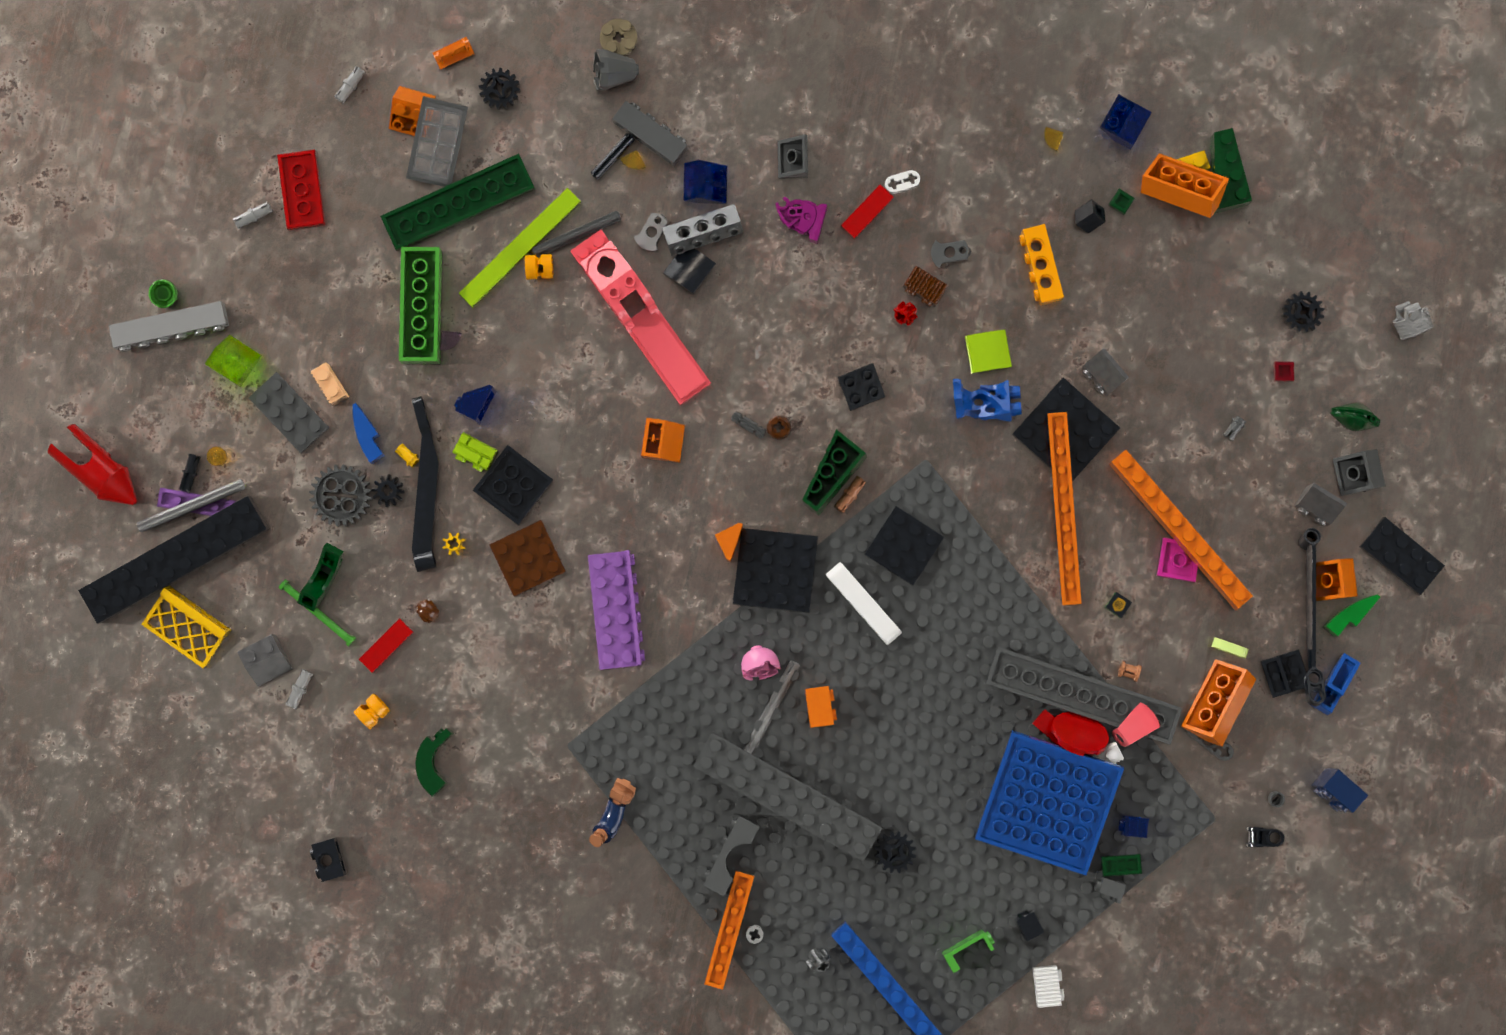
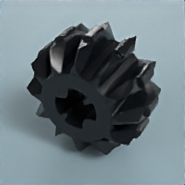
(393, 485)

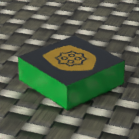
(1118, 604)

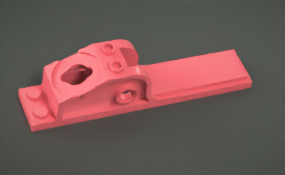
(646, 328)

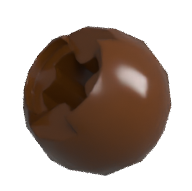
(784, 423)
(427, 611)

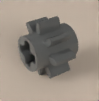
(818, 960)

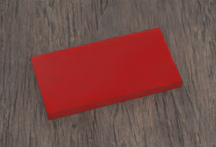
(301, 189)

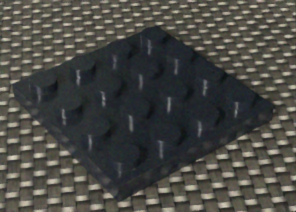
(1087, 427)
(775, 570)

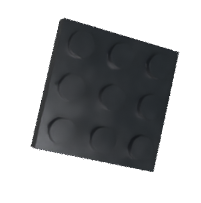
(513, 485)
(904, 545)

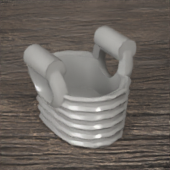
(1415, 324)

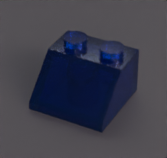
(475, 403)

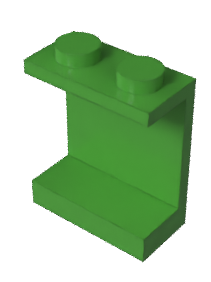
(948, 953)

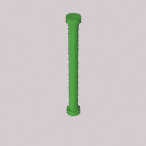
(319, 614)

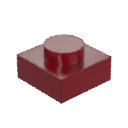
(1283, 371)

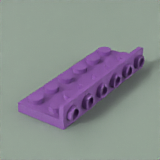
(616, 610)

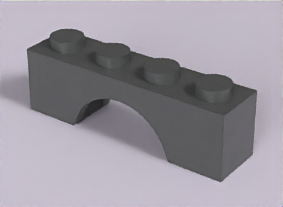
(742, 832)

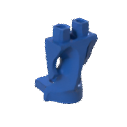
(993, 407)

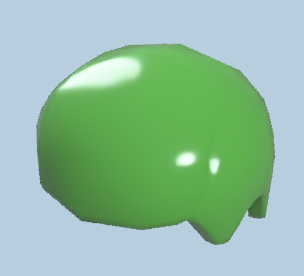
(163, 293)

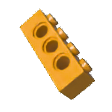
(1039, 235)

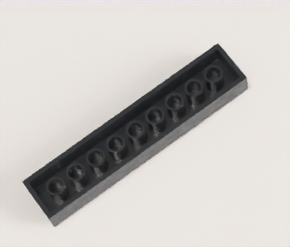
(173, 559)

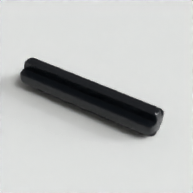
(612, 156)

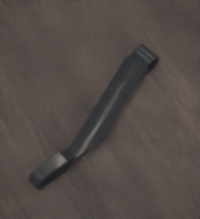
(426, 493)
(1310, 548)

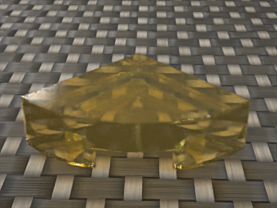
(1052, 138)
(633, 161)

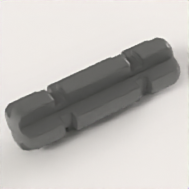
(748, 424)

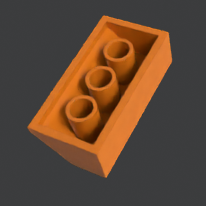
(1184, 185)
(1219, 702)

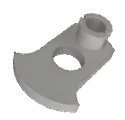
(644, 240)

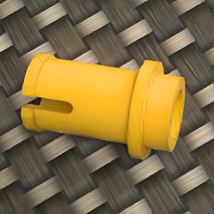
(407, 455)

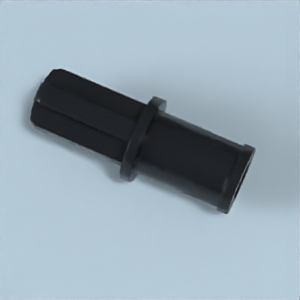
(189, 473)

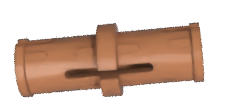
(850, 494)

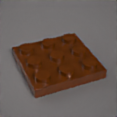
(527, 558)

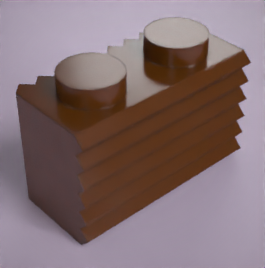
(925, 286)

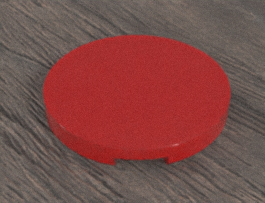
(1080, 734)

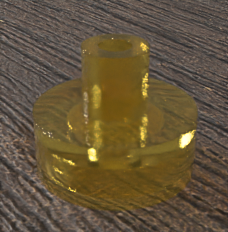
(221, 456)

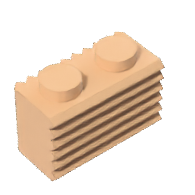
(329, 384)

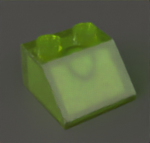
(233, 360)

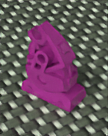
(804, 219)

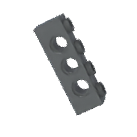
(703, 229)

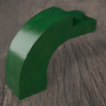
(322, 577)
(425, 763)

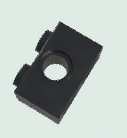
(336, 868)

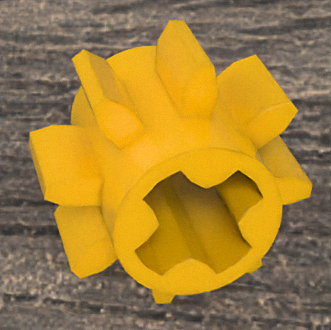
(455, 549)

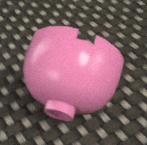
(759, 663)

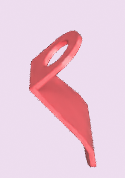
(1136, 725)

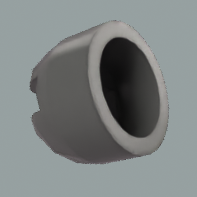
(1278, 801)

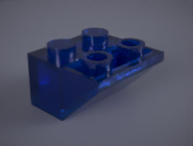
(1125, 121)
(705, 182)

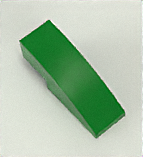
(1350, 615)

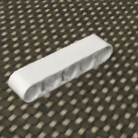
(863, 603)

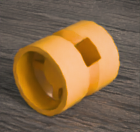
(532, 267)
(371, 711)

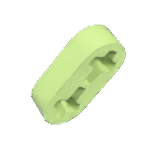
(1230, 648)

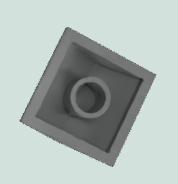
(793, 157)

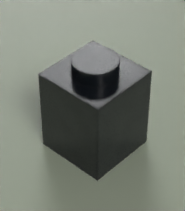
(1029, 924)

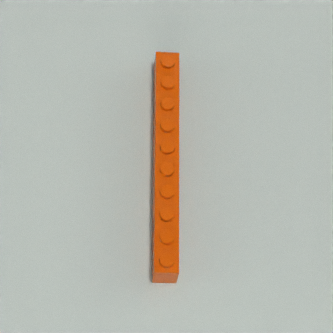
(1180, 530)

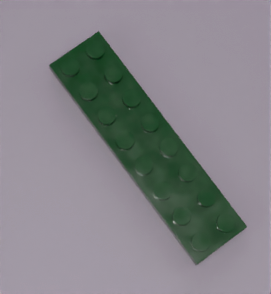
(457, 202)

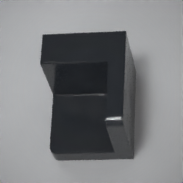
(1090, 216)

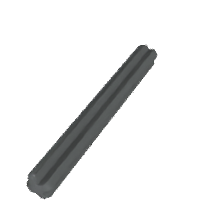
(576, 234)

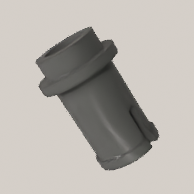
(1235, 428)

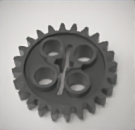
(338, 512)

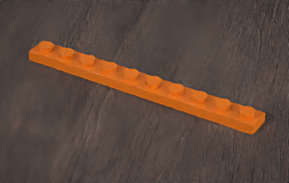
(1064, 508)

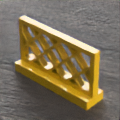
(191, 611)

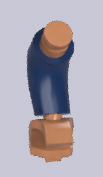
(609, 824)

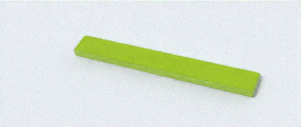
(519, 247)

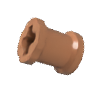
(1129, 671)

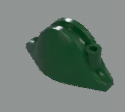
(1355, 416)

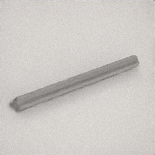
(191, 505)
(773, 703)

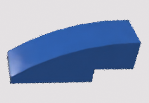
(366, 435)
(1337, 683)

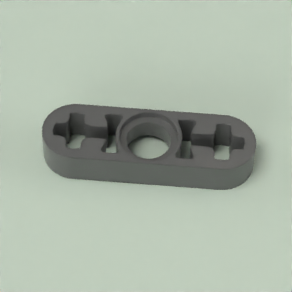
(1217, 753)

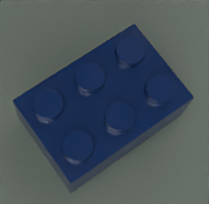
(1339, 790)

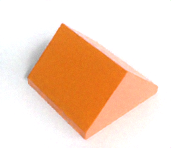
(729, 539)

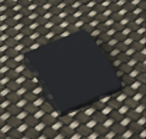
(689, 269)
(1285, 673)

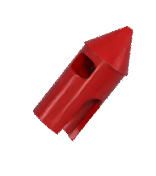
(101, 474)

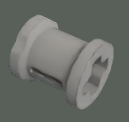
(756, 939)

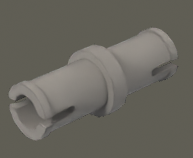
(350, 84)
(252, 215)
(299, 689)

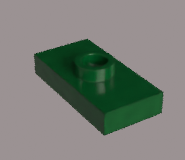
(1121, 865)

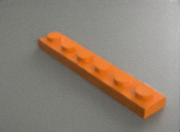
(729, 930)

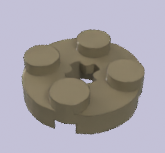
(621, 27)

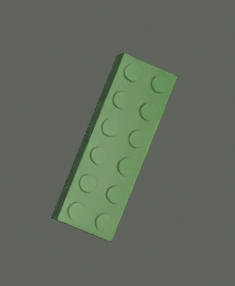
(420, 305)

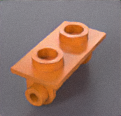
(453, 53)

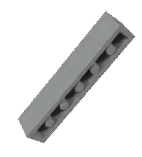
(168, 326)

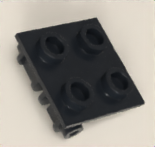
(861, 386)

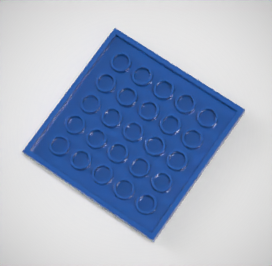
(1049, 803)

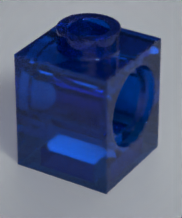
(1134, 826)

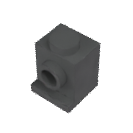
(1110, 889)

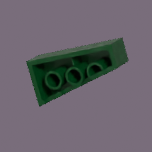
(1228, 163)
(834, 470)

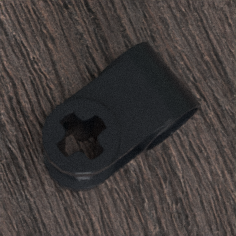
(1261, 837)

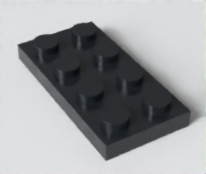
(1402, 556)

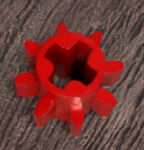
(905, 313)

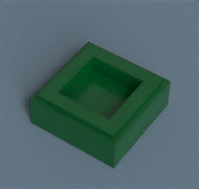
(1121, 201)

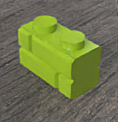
(475, 452)

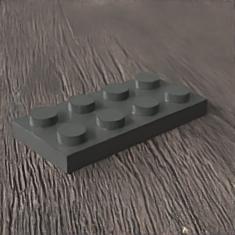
(289, 412)

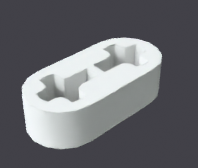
(901, 177)

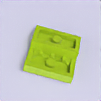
(988, 351)

